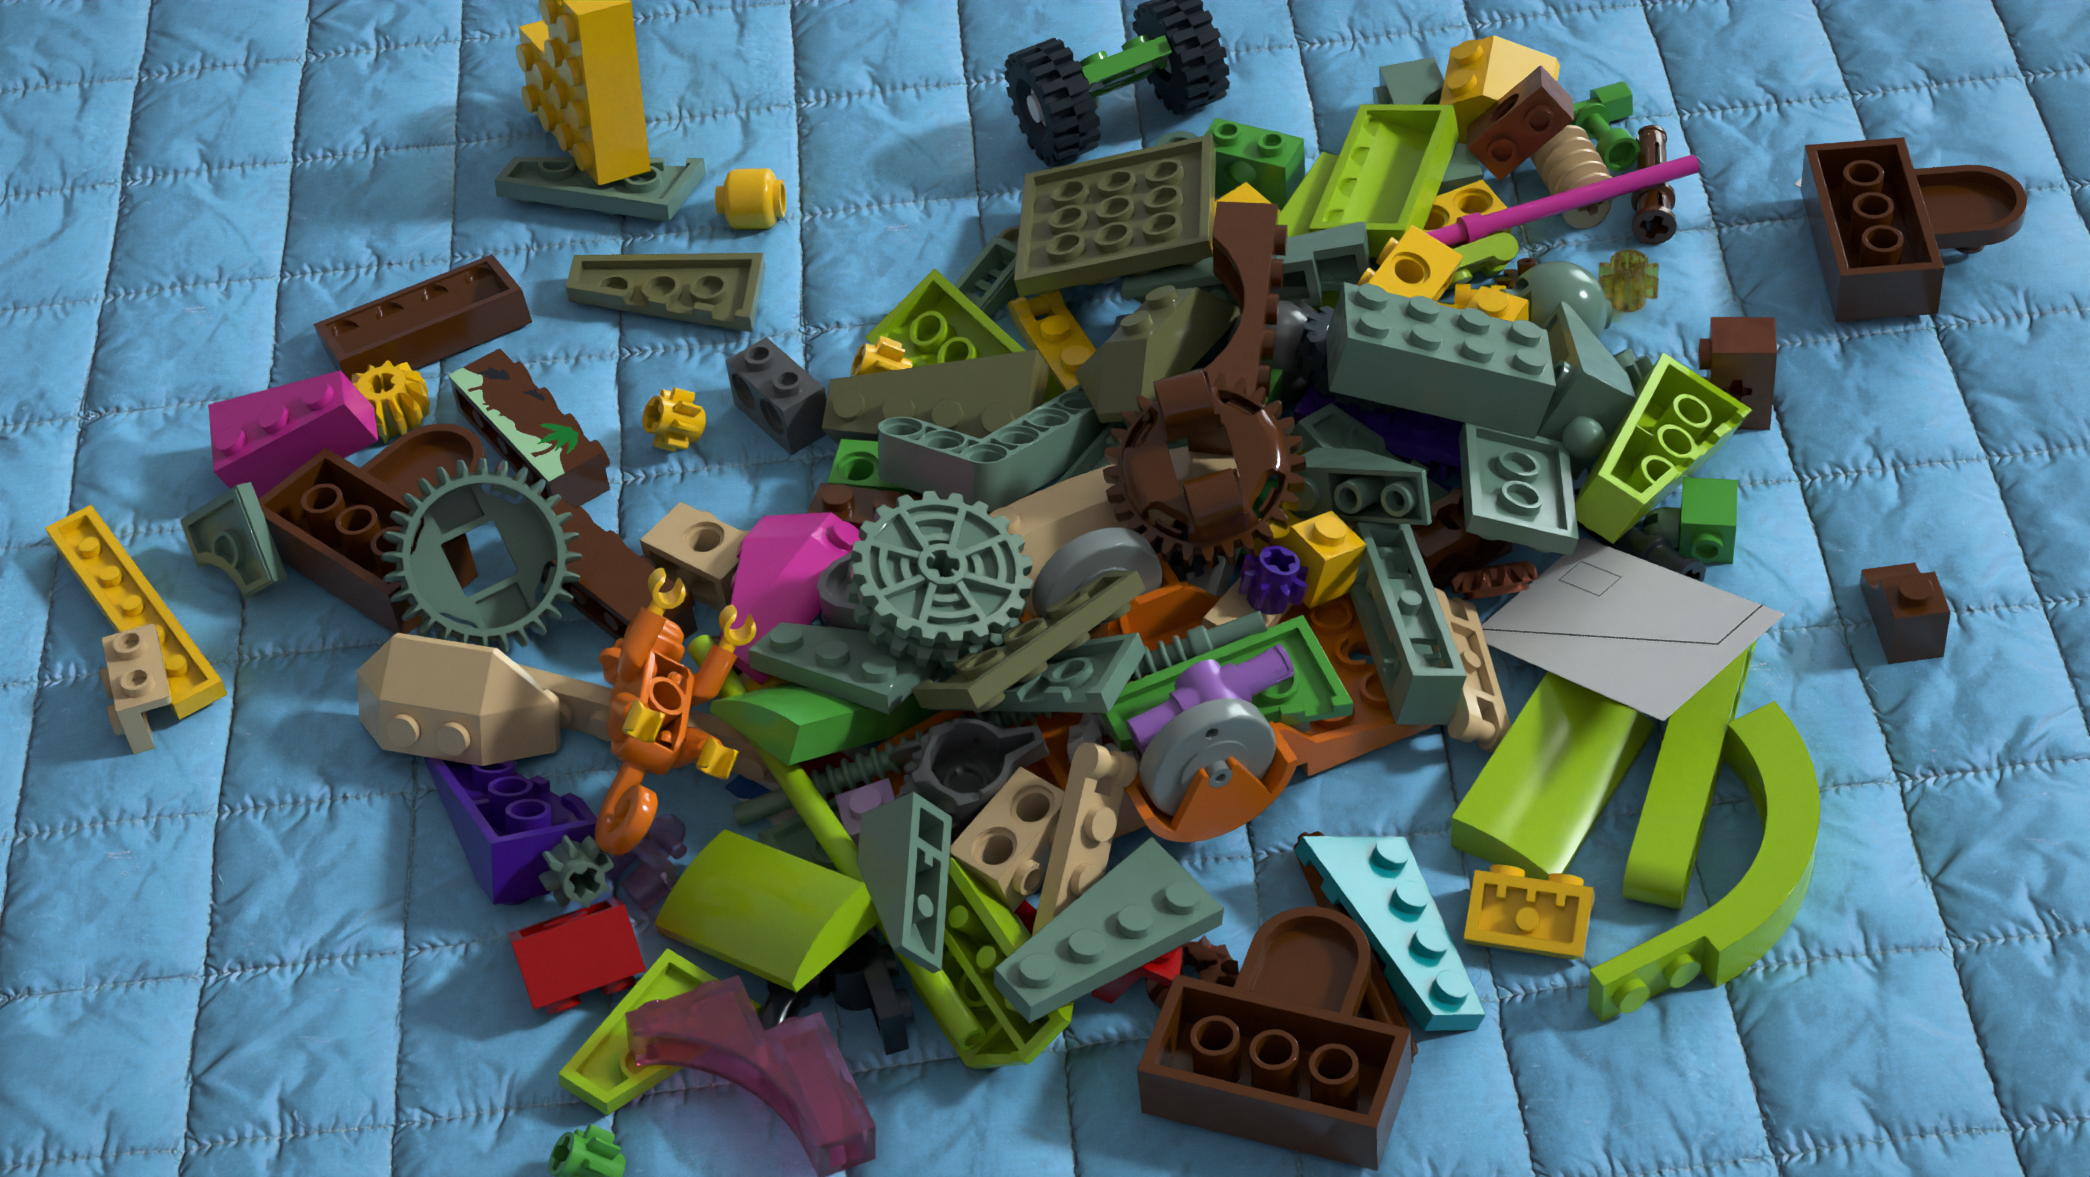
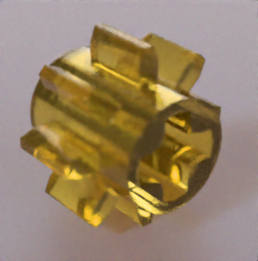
(1629, 280)

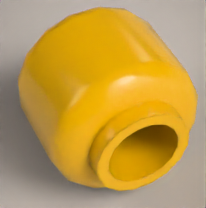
(751, 198)

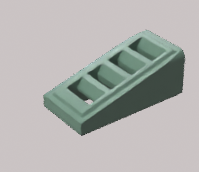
(988, 265)

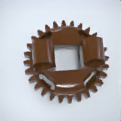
(1215, 504)

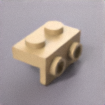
(135, 682)

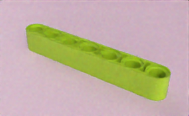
(1683, 790)

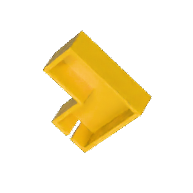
(587, 84)

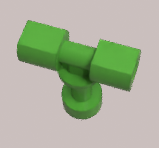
(1594, 115)

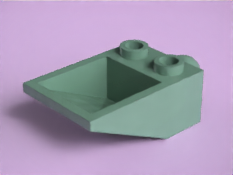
(1589, 389)

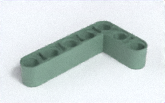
(990, 468)

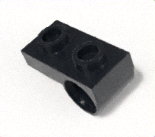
(863, 980)

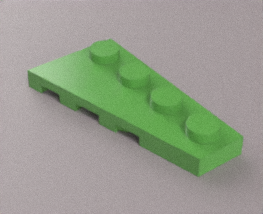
(1306, 697)

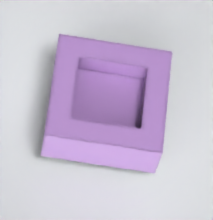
(857, 801)

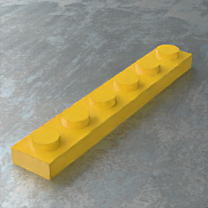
(132, 602)

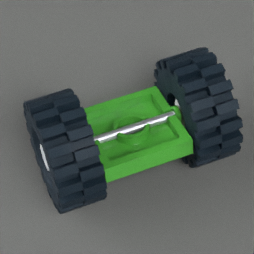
(1057, 95)

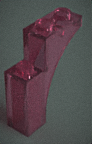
(787, 1067)

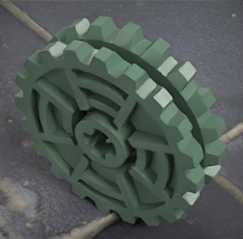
(938, 578)

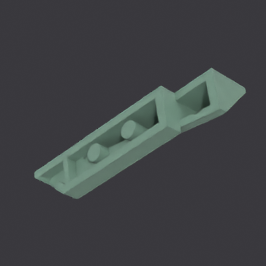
(1311, 265)

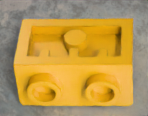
(1529, 912)

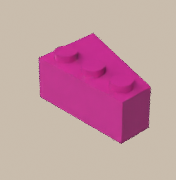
(281, 428)

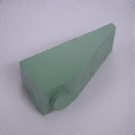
(906, 873)

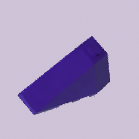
(508, 824)

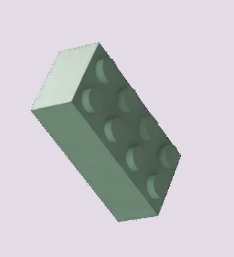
(1439, 360)

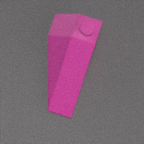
(781, 573)

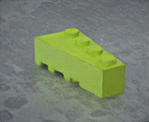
(1659, 440)

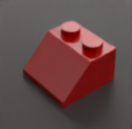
(577, 955)

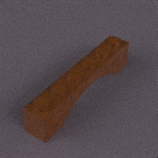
(1246, 262)

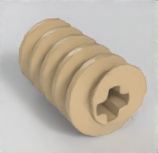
(1570, 163)

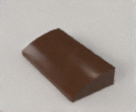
(426, 319)

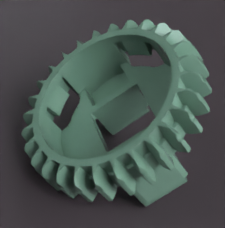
(528, 532)

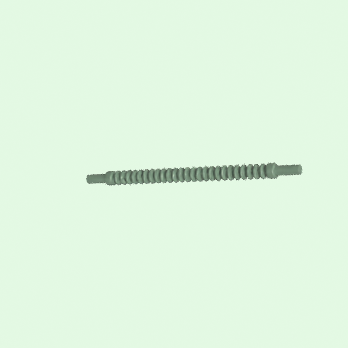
(877, 764)

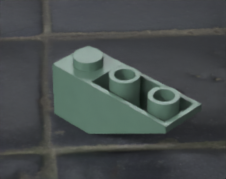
(1363, 488)

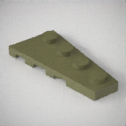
(684, 287)
(1029, 645)

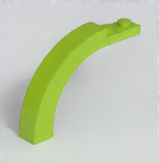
(1755, 914)

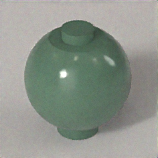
(1564, 281)

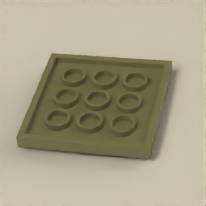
(1116, 216)

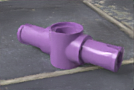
(1210, 682)

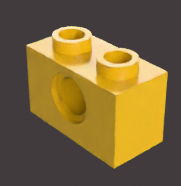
(1414, 266)

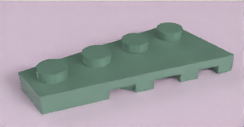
(560, 182)

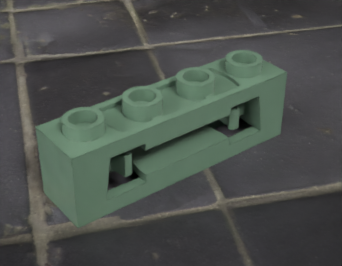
(1401, 623)

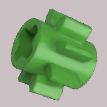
(587, 1154)

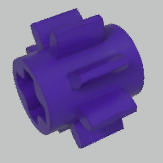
(1273, 580)

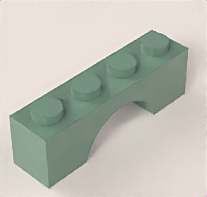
(1423, 84)

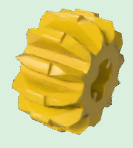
(397, 397)

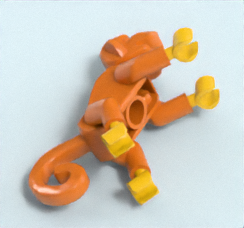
(653, 709)

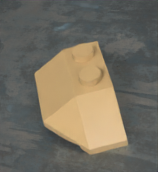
(455, 702)

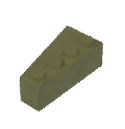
(957, 395)

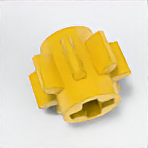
(879, 358)
(674, 419)

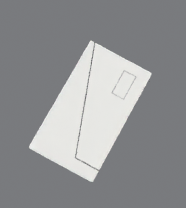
(1627, 628)

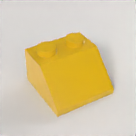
(1484, 72)

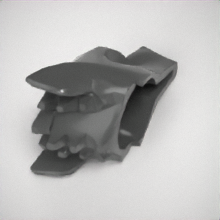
(963, 771)

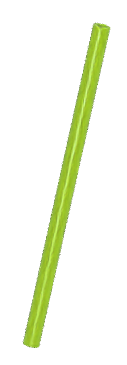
(844, 853)

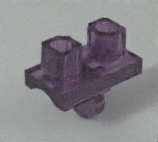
(654, 873)

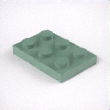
(1518, 489)

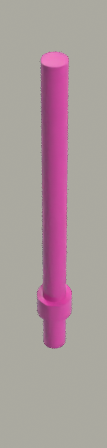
(1475, 226)

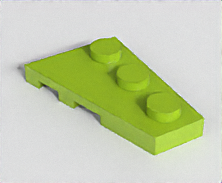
(604, 1067)

